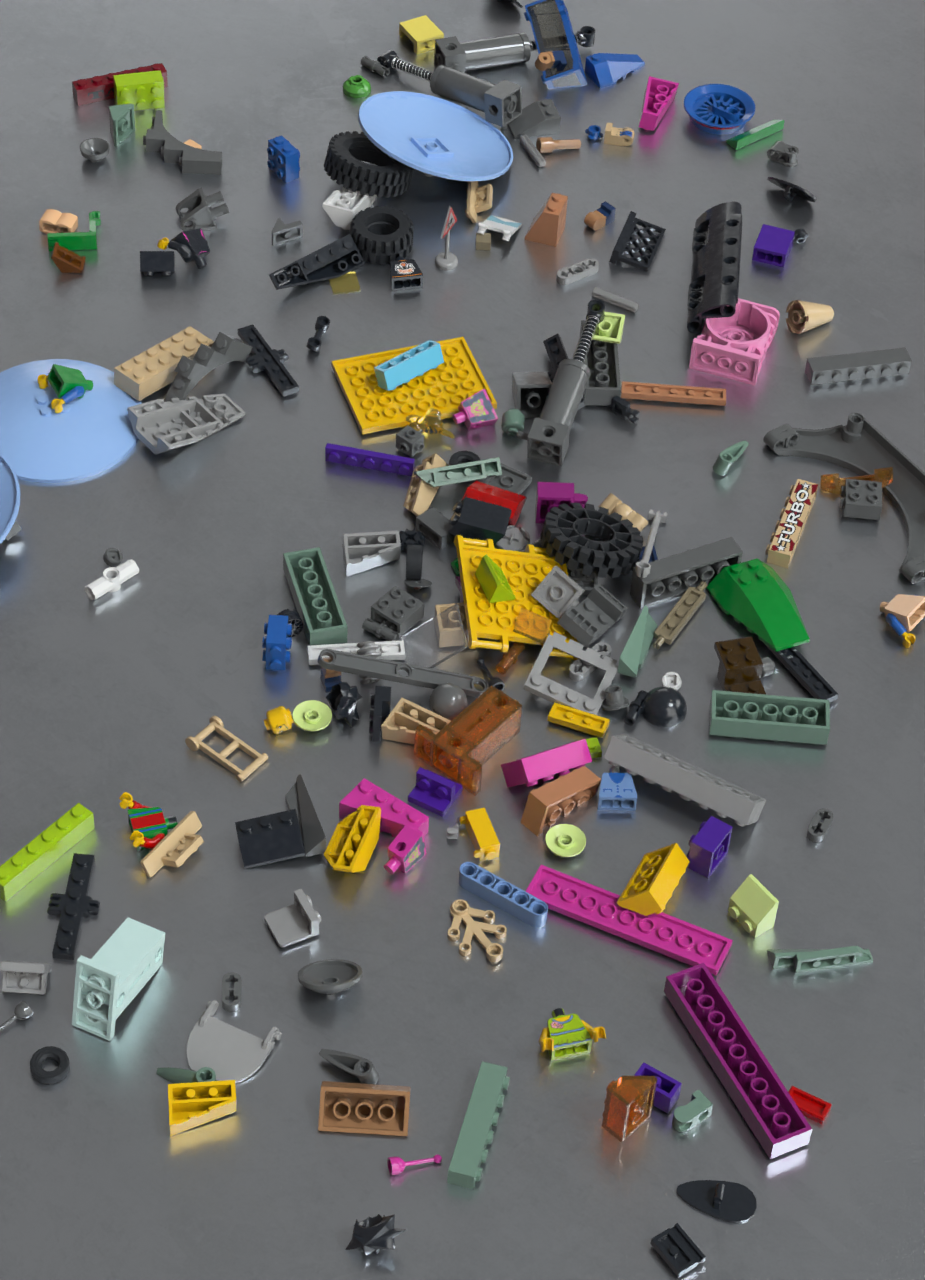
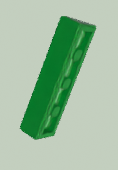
(756, 134)

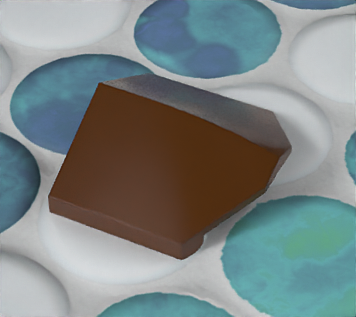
(67, 260)

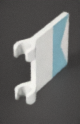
(501, 225)

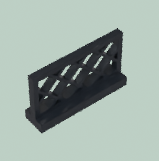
(626, 238)

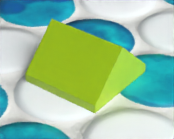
(493, 581)

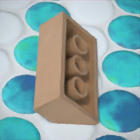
(364, 1108)

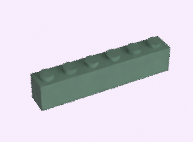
(477, 1125)

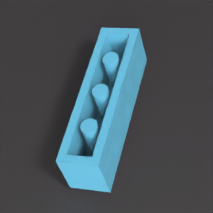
(409, 365)

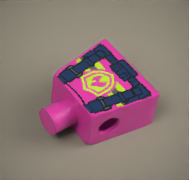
(476, 411)
(405, 850)

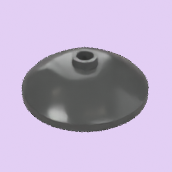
(330, 976)

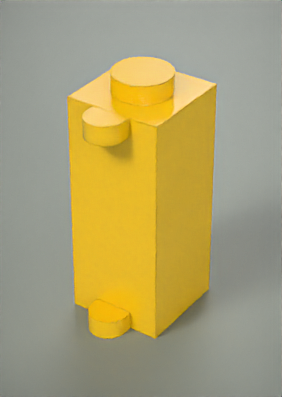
(481, 834)

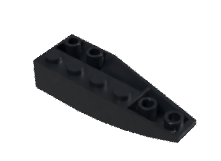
(320, 265)

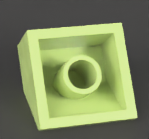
(753, 907)

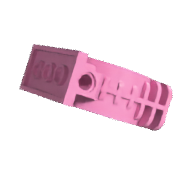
(736, 344)

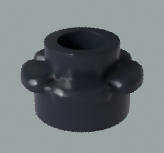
(800, 236)

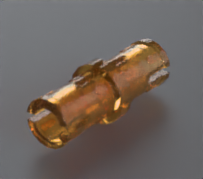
(510, 657)

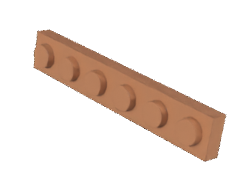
(673, 393)

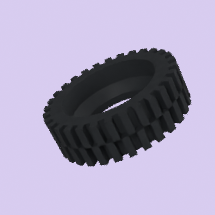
(345, 165)

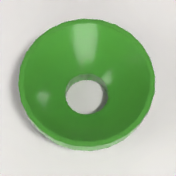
(356, 87)

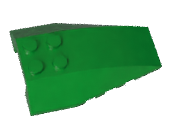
(760, 602)

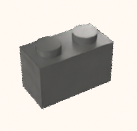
(435, 528)

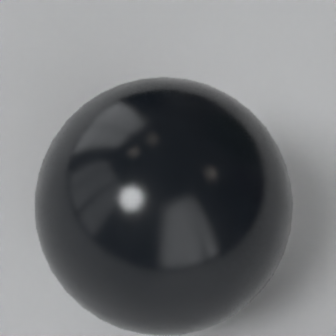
(664, 707)

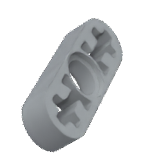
(587, 267)
(587, 669)

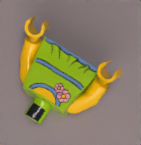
(568, 1035)

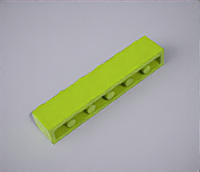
(44, 850)

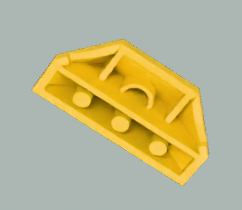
(354, 840)

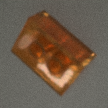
(628, 1104)

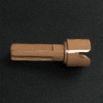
(547, 144)

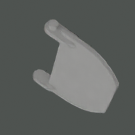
(226, 1048)

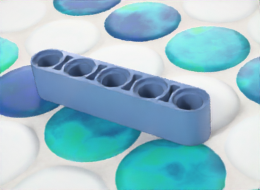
(503, 894)

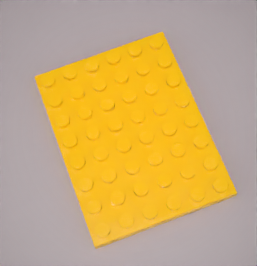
(437, 388)

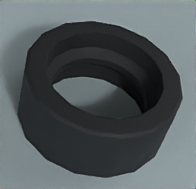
(414, 562)

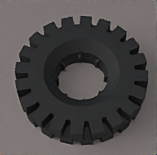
(564, 540)

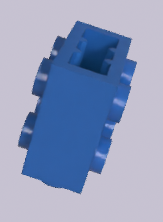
(283, 159)
(277, 642)

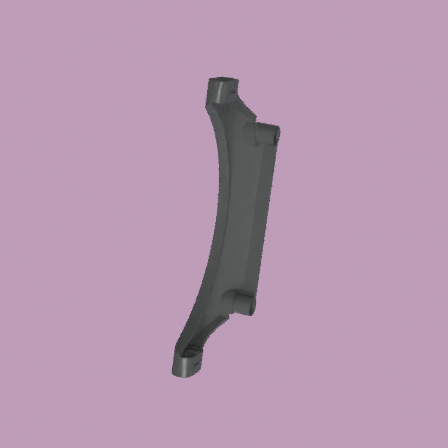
(863, 450)

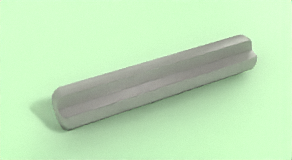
(532, 150)
(615, 299)

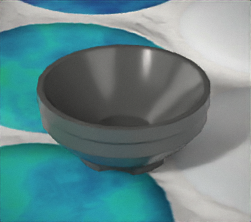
(94, 146)

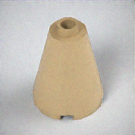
(807, 315)

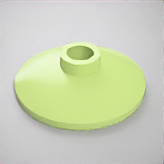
(312, 715)
(565, 840)

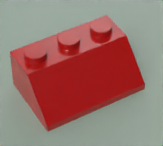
(497, 496)

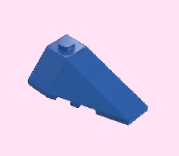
(607, 68)

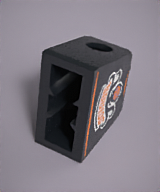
(405, 275)

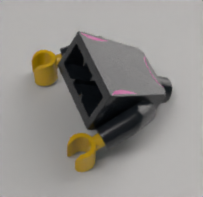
(190, 245)

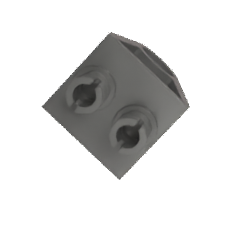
(200, 210)

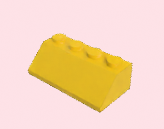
(654, 880)

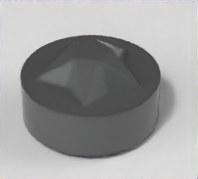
(113, 557)

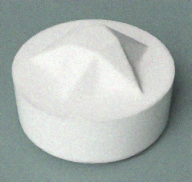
(671, 680)

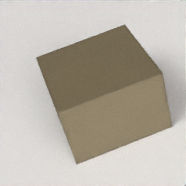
(483, 242)

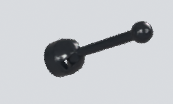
(494, 681)

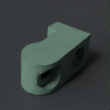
(693, 1113)

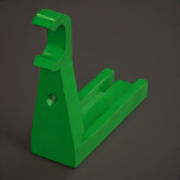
(77, 240)

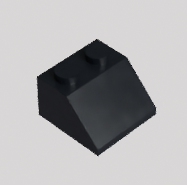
(157, 262)

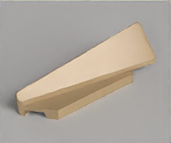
(419, 492)

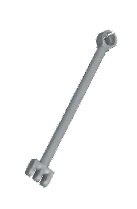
(643, 566)

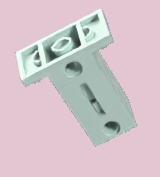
(115, 976)

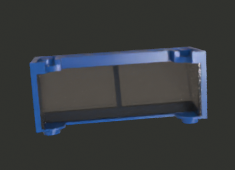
(555, 33)

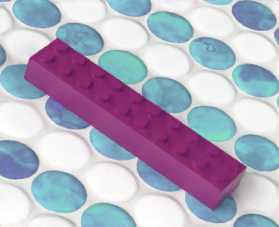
(737, 1061)

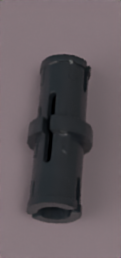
(635, 709)

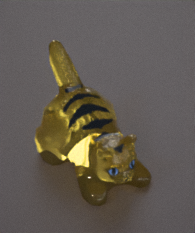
(430, 423)

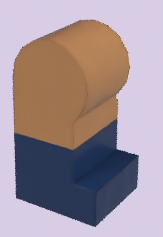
(551, 59)
(601, 216)
(329, 677)

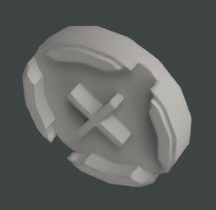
(514, 539)

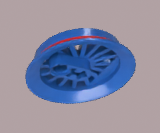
(719, 103)

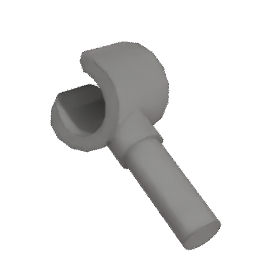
(452, 832)

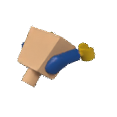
(904, 614)

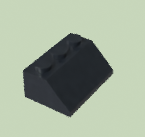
(270, 838)

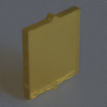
(345, 284)
(532, 625)

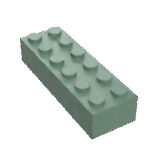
(315, 597)
(769, 717)

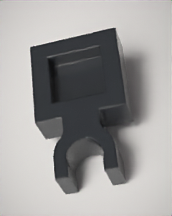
(622, 409)

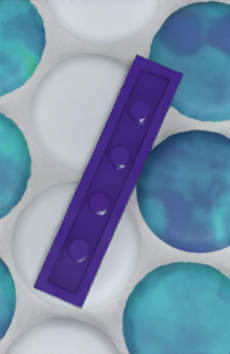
(369, 459)

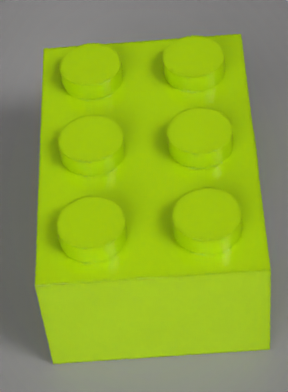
(141, 89)

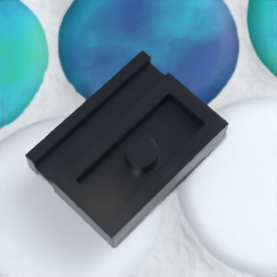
(677, 1250)

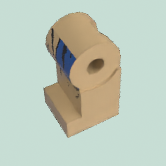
(618, 136)

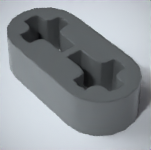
(822, 826)
(227, 992)

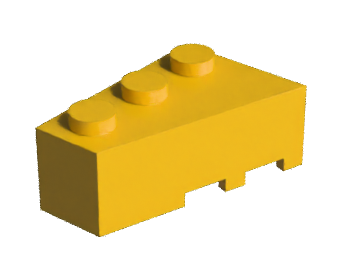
(199, 1103)

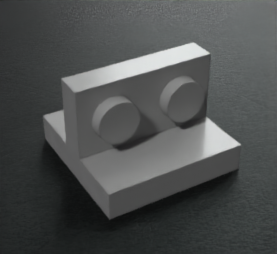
(558, 592)
(25, 977)

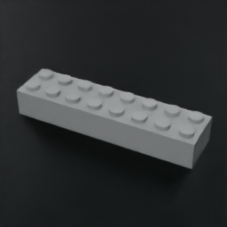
(684, 779)

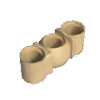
(615, 505)

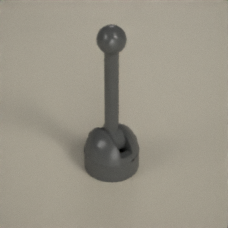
(22, 1012)

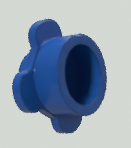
(594, 132)

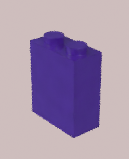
(773, 245)

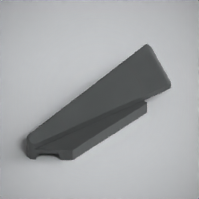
(311, 829)

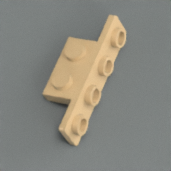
(478, 199)
(175, 846)

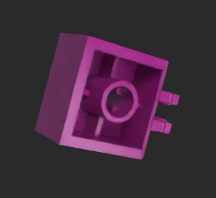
(554, 494)

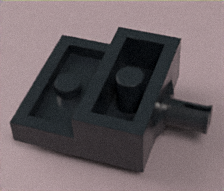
(382, 703)

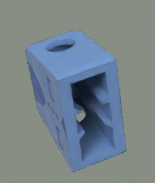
(617, 791)

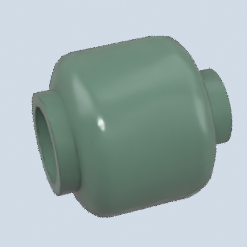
(512, 422)

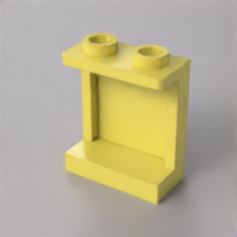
(421, 33)

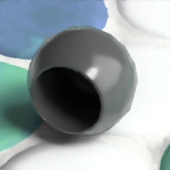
(448, 700)

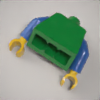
(66, 383)

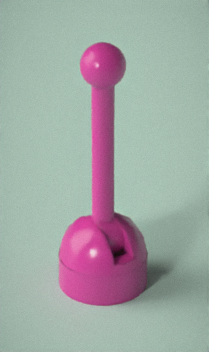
(397, 1165)

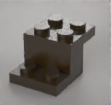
(739, 666)

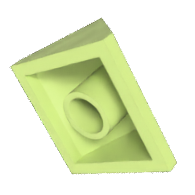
(610, 328)

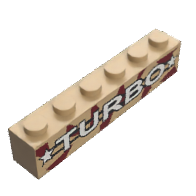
(792, 523)

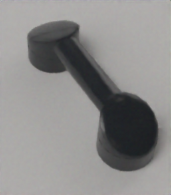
(321, 326)

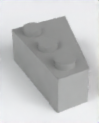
(369, 550)

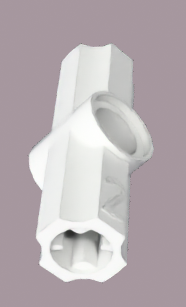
(111, 579)

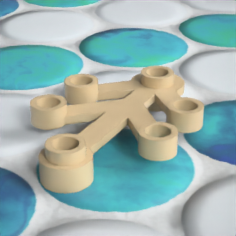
(475, 928)

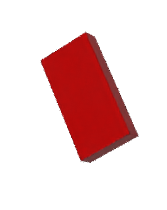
(810, 1105)

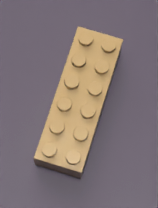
(157, 365)

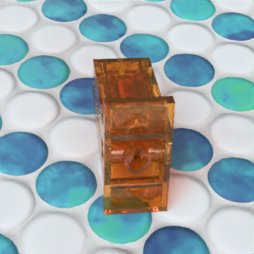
(470, 738)

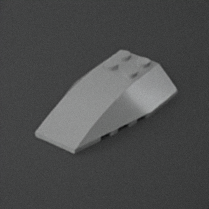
(182, 422)

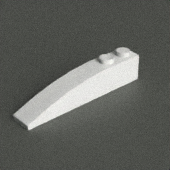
(345, 204)

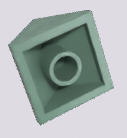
(121, 122)

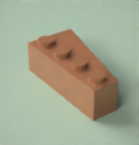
(559, 798)

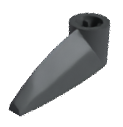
(352, 1065)

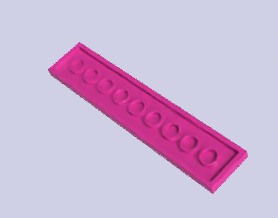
(656, 931)

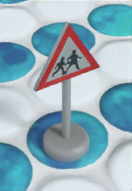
(447, 260)

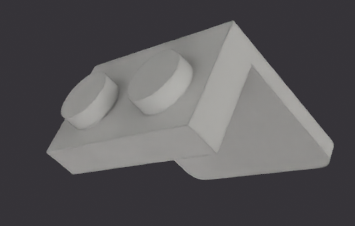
(294, 921)

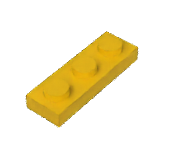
(578, 720)

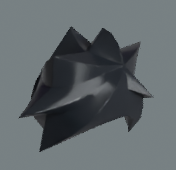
(344, 701)
(374, 1234)

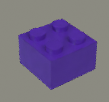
(709, 846)

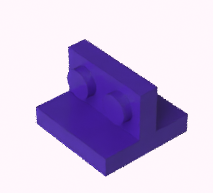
(434, 792)

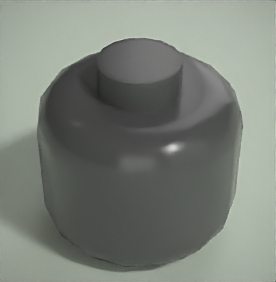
(768, 667)

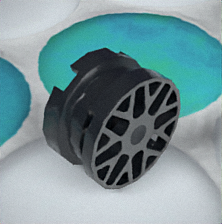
(295, 620)

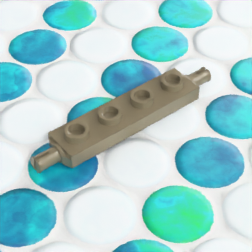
(680, 615)

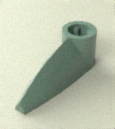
(728, 457)
(181, 1075)

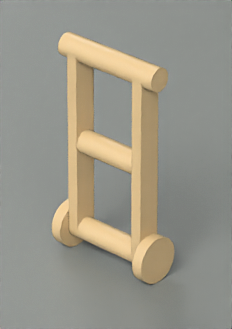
(217, 725)

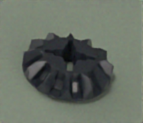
(417, 537)

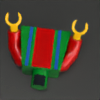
(146, 823)

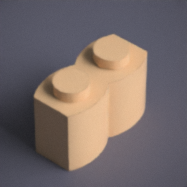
(57, 222)

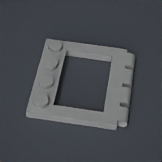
(561, 694)

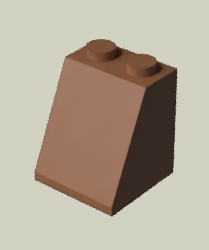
(549, 221)

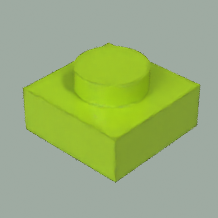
(594, 747)

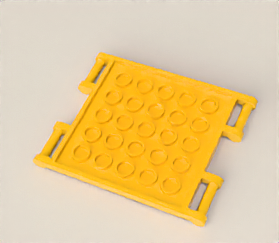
(497, 619)

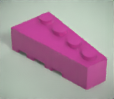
(657, 99)
(546, 764)
(394, 812)

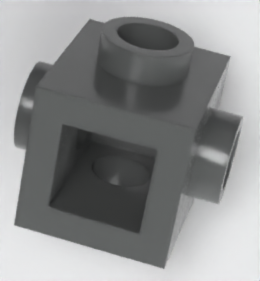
(410, 441)

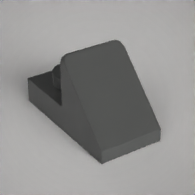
(284, 233)

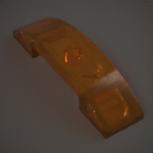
(832, 483)

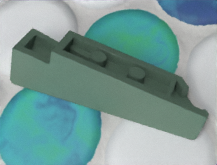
(461, 472)
(637, 644)
(817, 959)

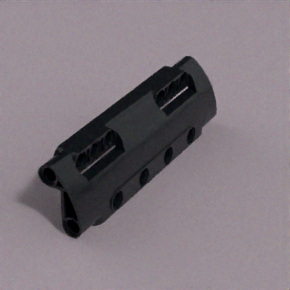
(715, 264)

